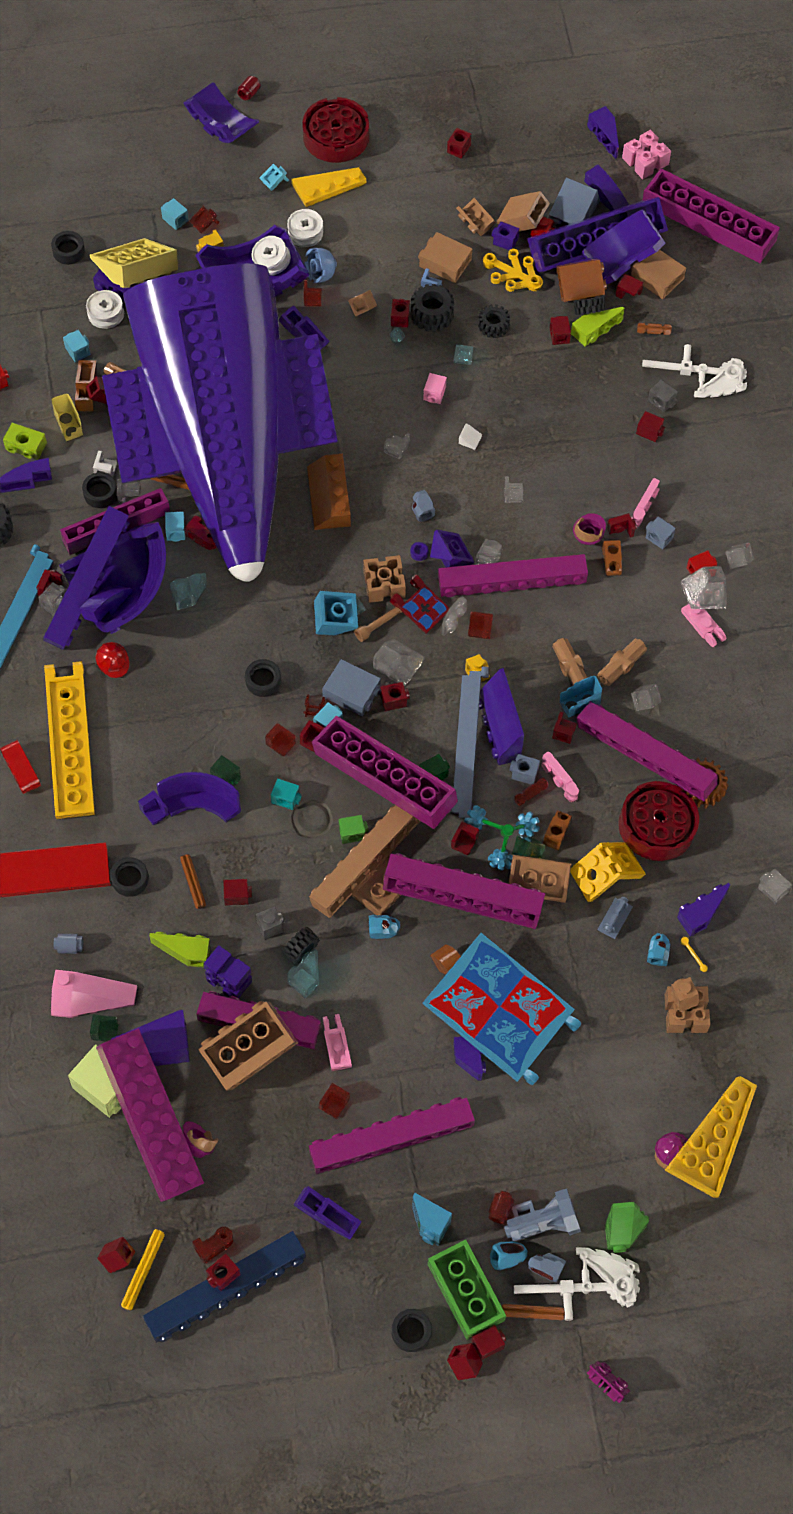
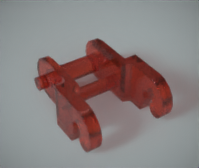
(307, 712)

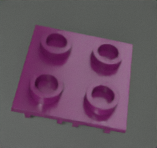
(602, 1371)

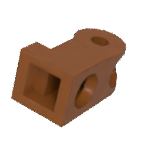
(612, 558)
(557, 830)

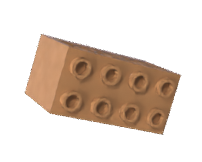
(261, 1050)

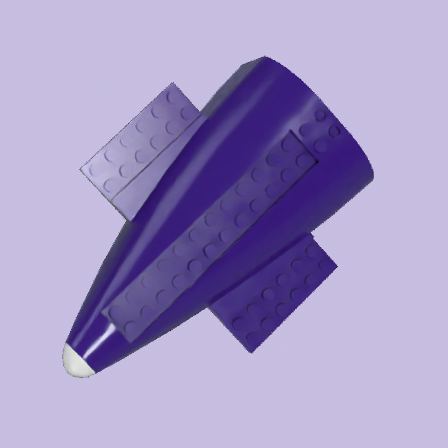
(218, 399)

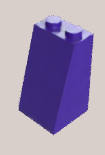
(166, 1039)

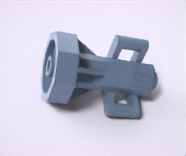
(556, 1216)

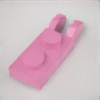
(645, 503)
(703, 624)
(560, 777)
(336, 1045)

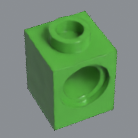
(352, 829)

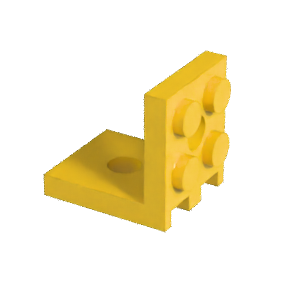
(611, 863)

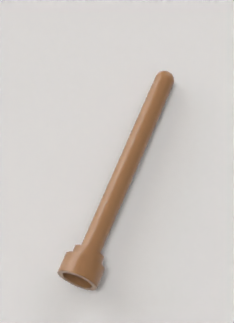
(363, 632)

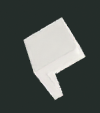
(104, 465)

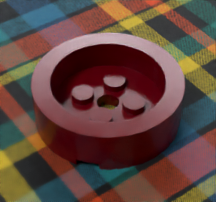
(340, 142)
(646, 833)

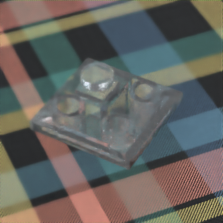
(706, 588)
(397, 661)

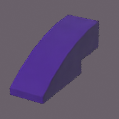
(607, 189)
(301, 326)
(25, 476)
(104, 602)
(327, 1212)

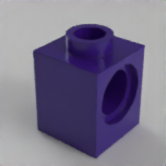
(505, 236)

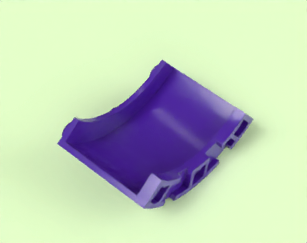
(241, 254)

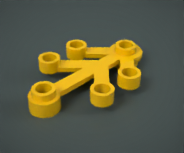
(531, 281)

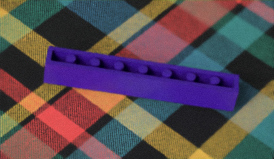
(86, 577)

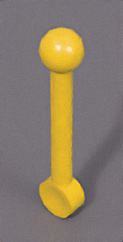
(685, 941)

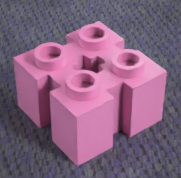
(646, 154)

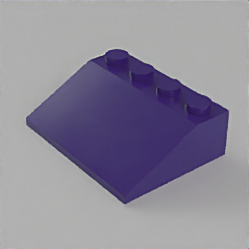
(501, 719)

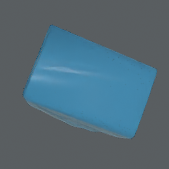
(580, 689)

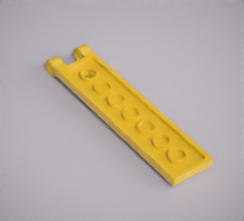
(69, 743)

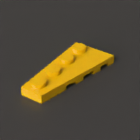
(326, 185)

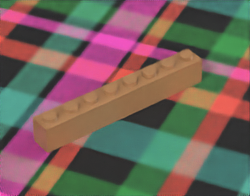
(362, 860)

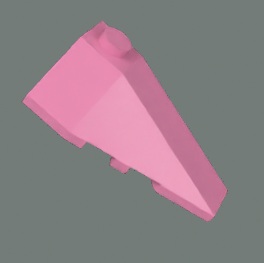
(83, 994)

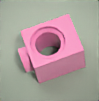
(435, 388)

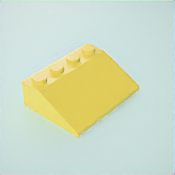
(136, 262)

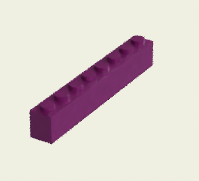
(512, 575)
(647, 751)
(391, 1135)

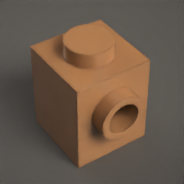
(685, 994)

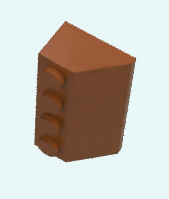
(329, 492)

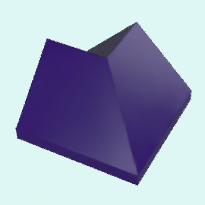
(450, 549)

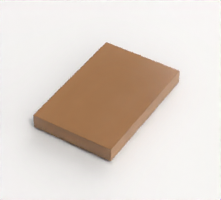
(542, 874)
(371, 891)

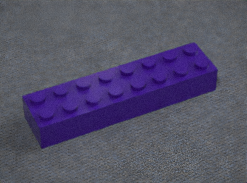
(568, 242)

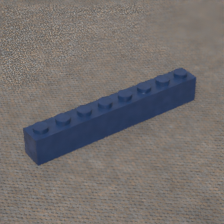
(203, 1298)

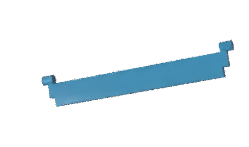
(22, 601)

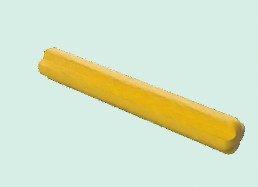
(142, 1269)

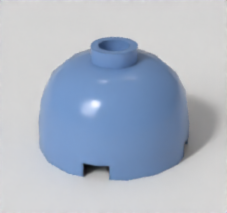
(320, 264)

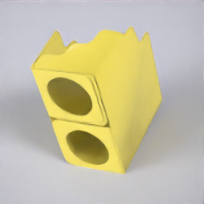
(64, 404)

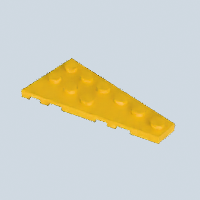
(711, 1147)

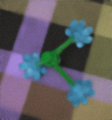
(500, 857)

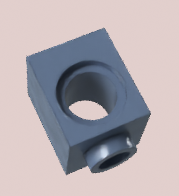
(660, 532)
(524, 776)

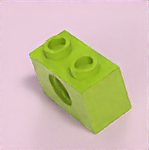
(18, 434)

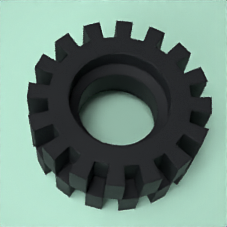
(589, 305)
(494, 329)
(300, 944)

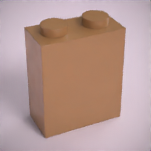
(524, 210)
(445, 257)
(659, 273)

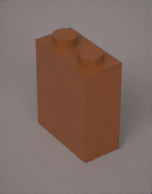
(581, 280)

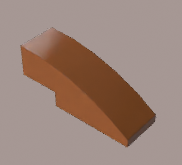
(85, 374)

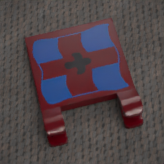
(422, 607)

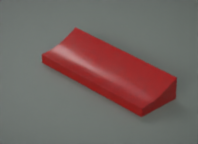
(54, 869)

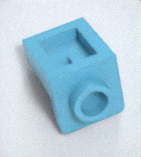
(273, 176)

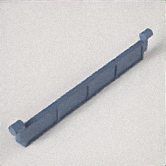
(467, 740)

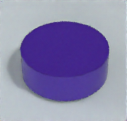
(419, 551)

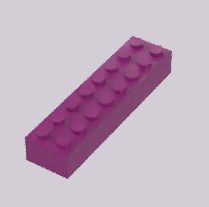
(712, 216)
(385, 772)
(463, 891)
(149, 1115)

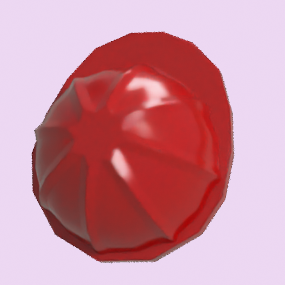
(112, 659)

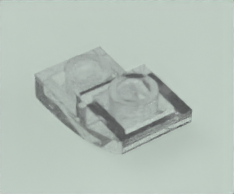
(451, 619)

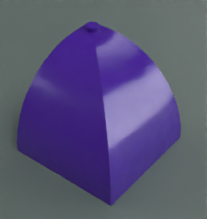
(135, 564)

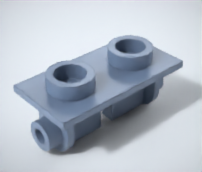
(615, 917)

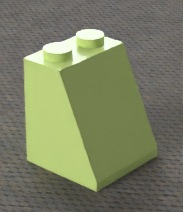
(92, 1082)

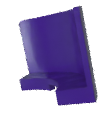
(218, 114)
(624, 244)
(199, 790)

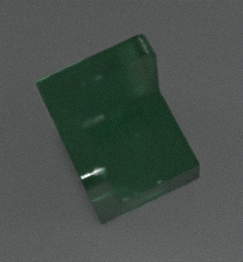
(528, 847)
(103, 1027)

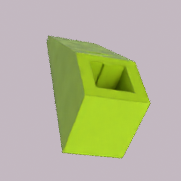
(592, 325)
(188, 950)

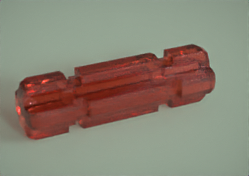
(531, 791)

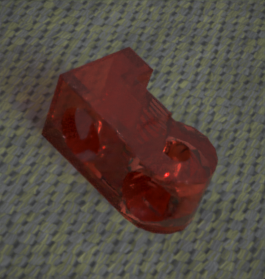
(213, 1245)

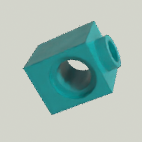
(285, 794)

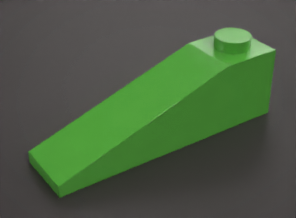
(624, 1226)

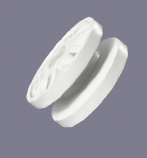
(305, 227)
(271, 253)
(105, 309)

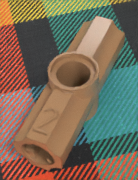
(622, 662)
(570, 663)

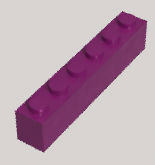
(140, 511)
(223, 1011)

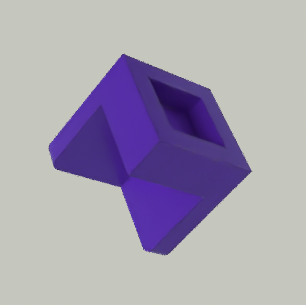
(153, 807)

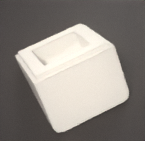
(469, 437)

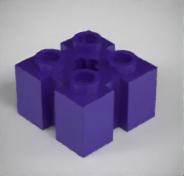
(227, 972)

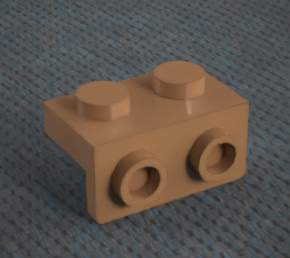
(477, 217)

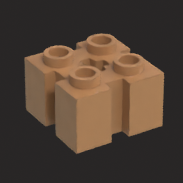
(384, 578)
(697, 1018)

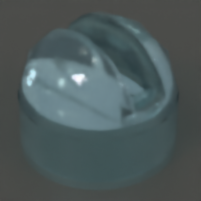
(397, 335)

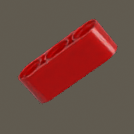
(20, 767)

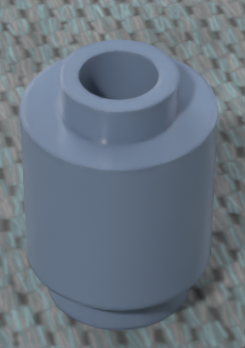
(68, 943)

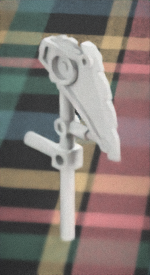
(727, 379)
(612, 1268)

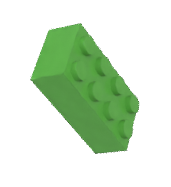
(466, 1289)

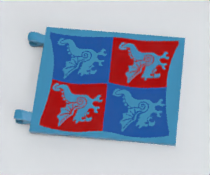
(500, 1008)

